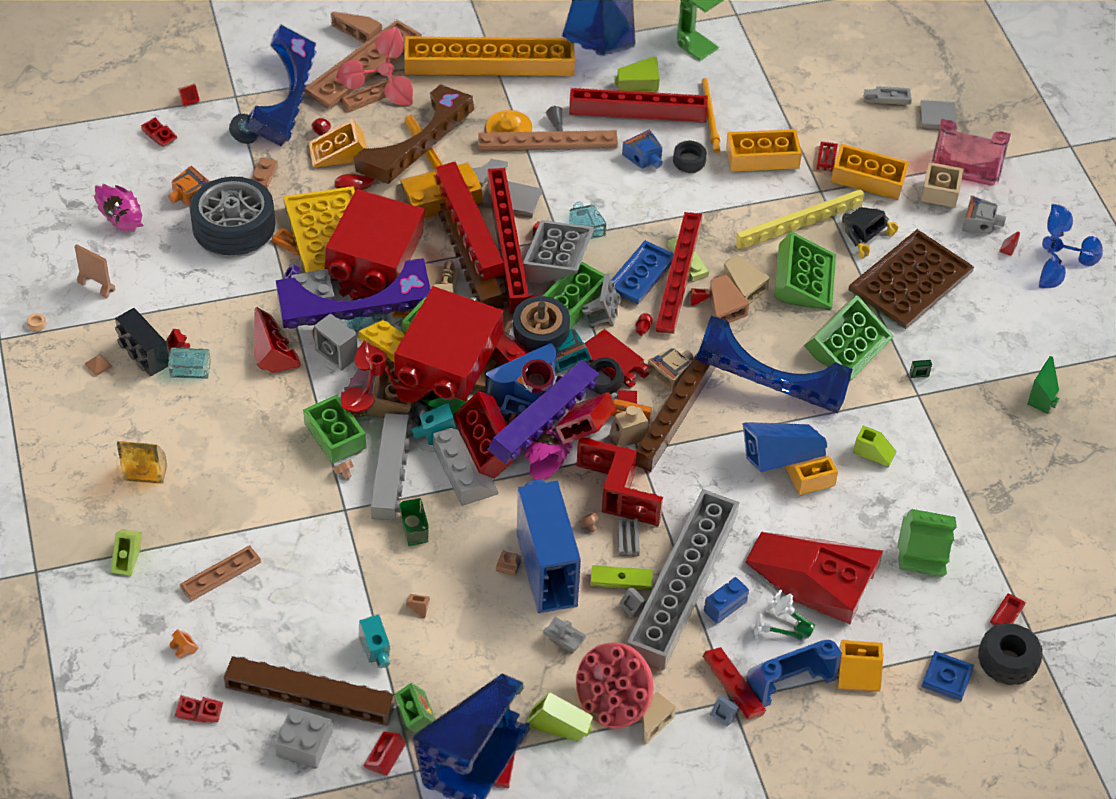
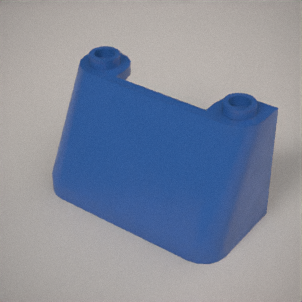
(818, 659)

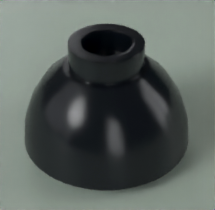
(418, 409)

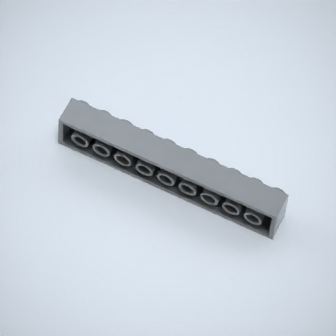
(683, 578)

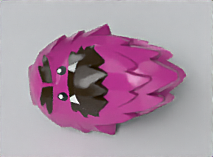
(119, 207)
(547, 454)

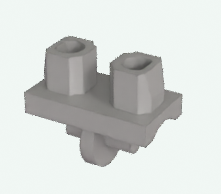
(564, 634)

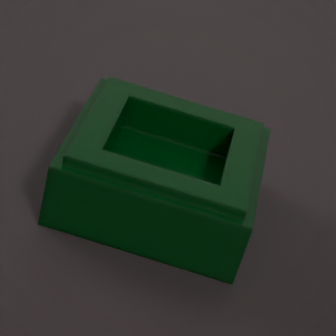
(920, 368)

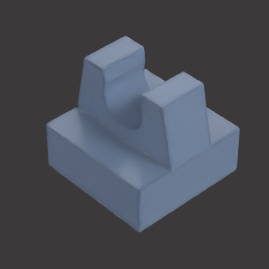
(724, 710)

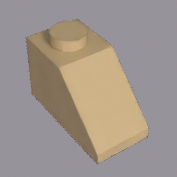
(657, 716)

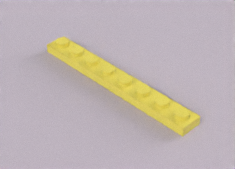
(799, 219)

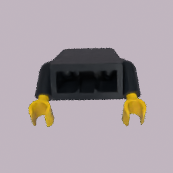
(864, 225)

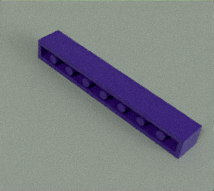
(543, 412)

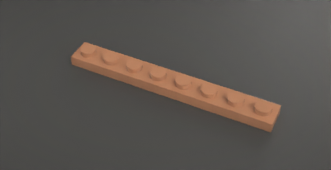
(547, 140)

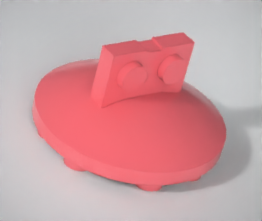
(614, 684)

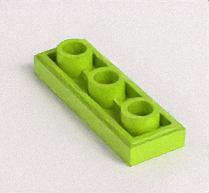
(621, 577)

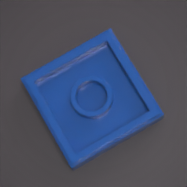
(947, 676)

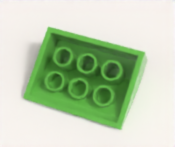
(804, 273)
(849, 337)

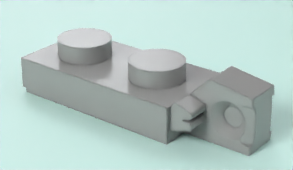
(888, 95)

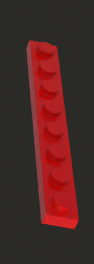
(679, 273)

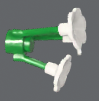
(803, 627)

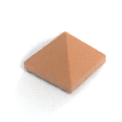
(98, 364)

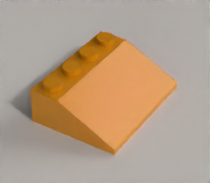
(424, 193)

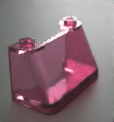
(977, 155)

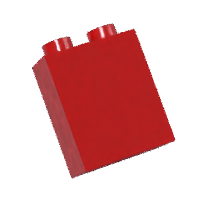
(373, 240)
(448, 344)

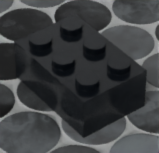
(142, 342)

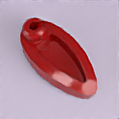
(357, 181)

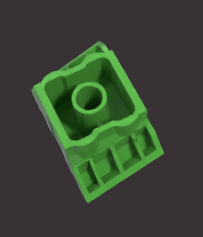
(926, 542)

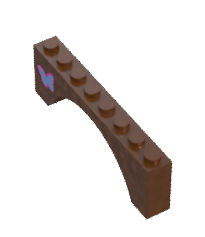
(390, 161)

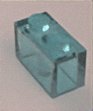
(189, 363)

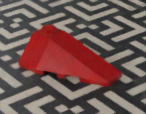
(508, 349)

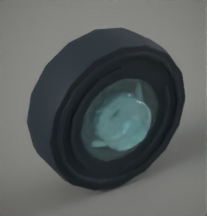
(238, 131)

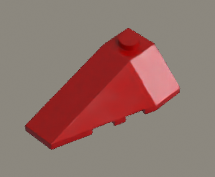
(270, 345)

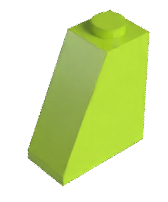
(639, 76)
(559, 718)

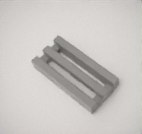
(628, 524)

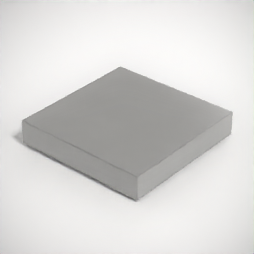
(934, 111)

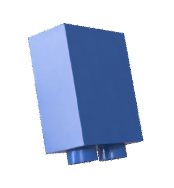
(548, 546)

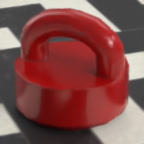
(321, 126)

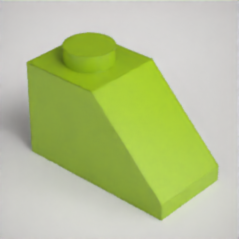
(126, 551)

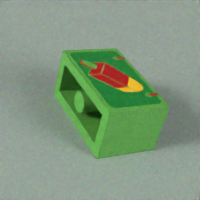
(414, 707)

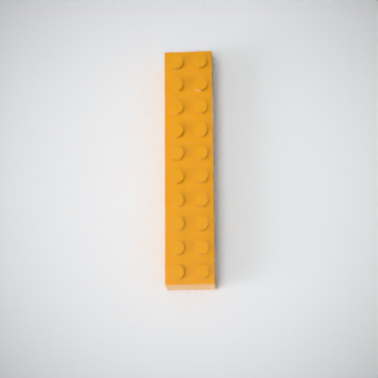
(489, 56)

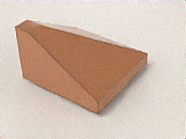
(418, 604)

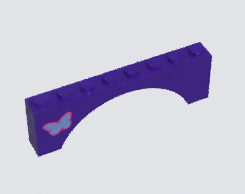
(303, 307)

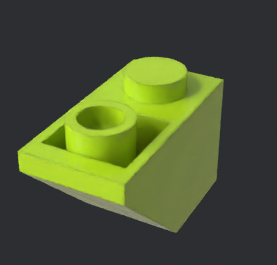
(874, 446)

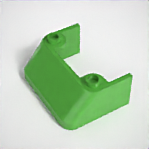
(687, 36)

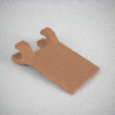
(93, 267)

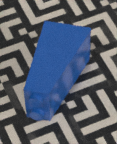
(781, 444)

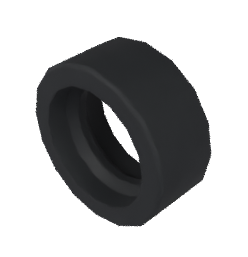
(693, 147)
(616, 383)

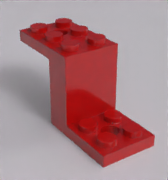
(620, 467)

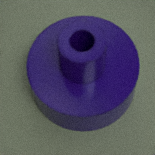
(291, 270)

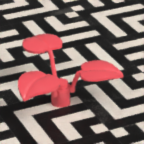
(400, 89)

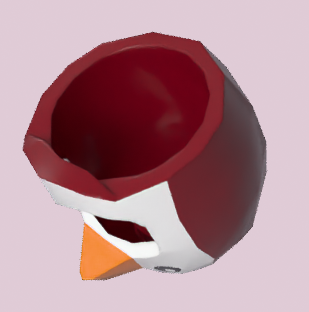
(537, 376)

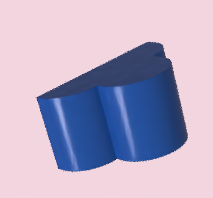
(503, 379)

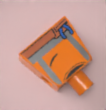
(186, 185)

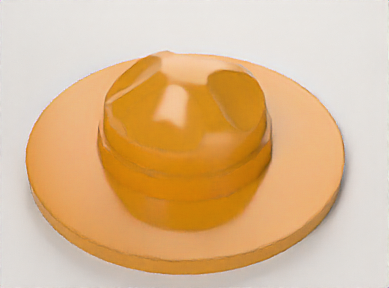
(509, 122)

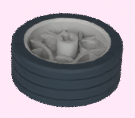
(232, 215)

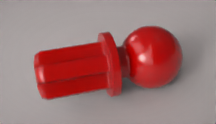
(643, 323)

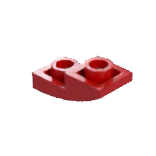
(157, 132)
(198, 710)

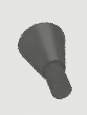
(554, 114)

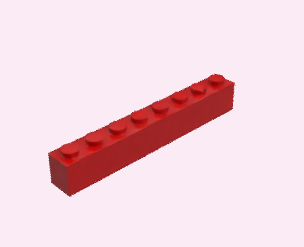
(638, 105)
(469, 221)

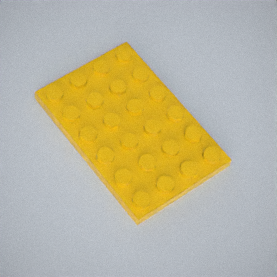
(313, 221)

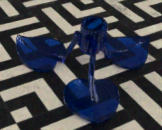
(1061, 221)

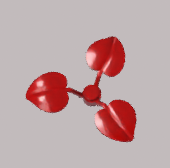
(374, 359)

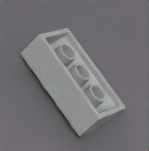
(460, 468)

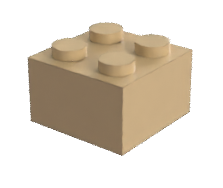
(942, 185)

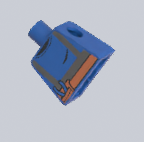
(643, 150)

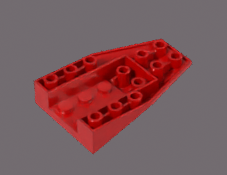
(816, 571)

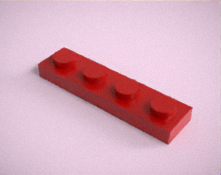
(734, 683)

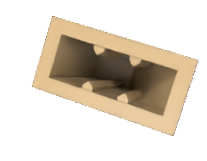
(746, 277)

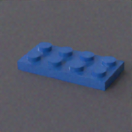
(642, 271)

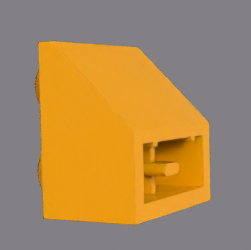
(813, 474)
(860, 665)

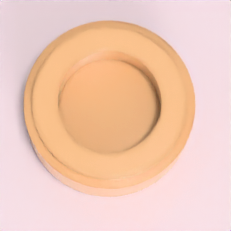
(36, 322)

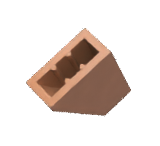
(727, 300)

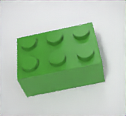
(334, 429)

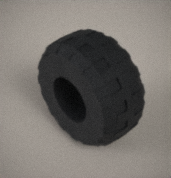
(1006, 668)

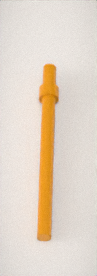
(714, 136)

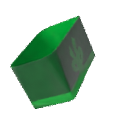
(412, 508)

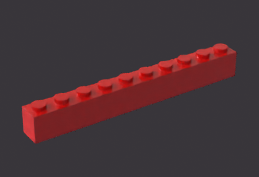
(507, 237)

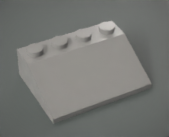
(556, 251)

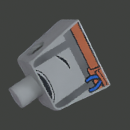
(982, 216)

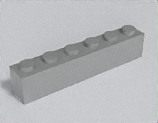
(390, 467)

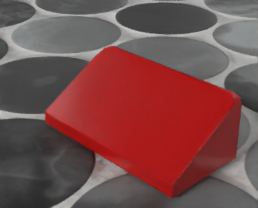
(385, 753)

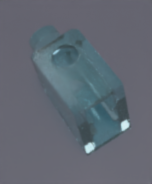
(588, 216)

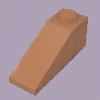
(357, 26)

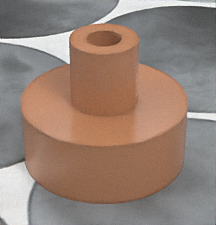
(344, 469)
(588, 521)

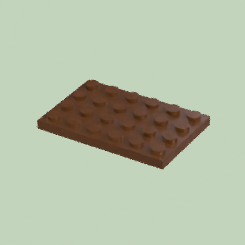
(911, 278)

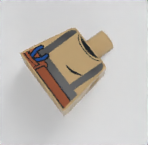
(669, 366)

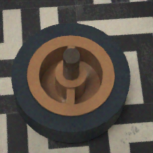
(541, 322)

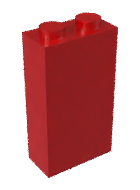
(585, 418)

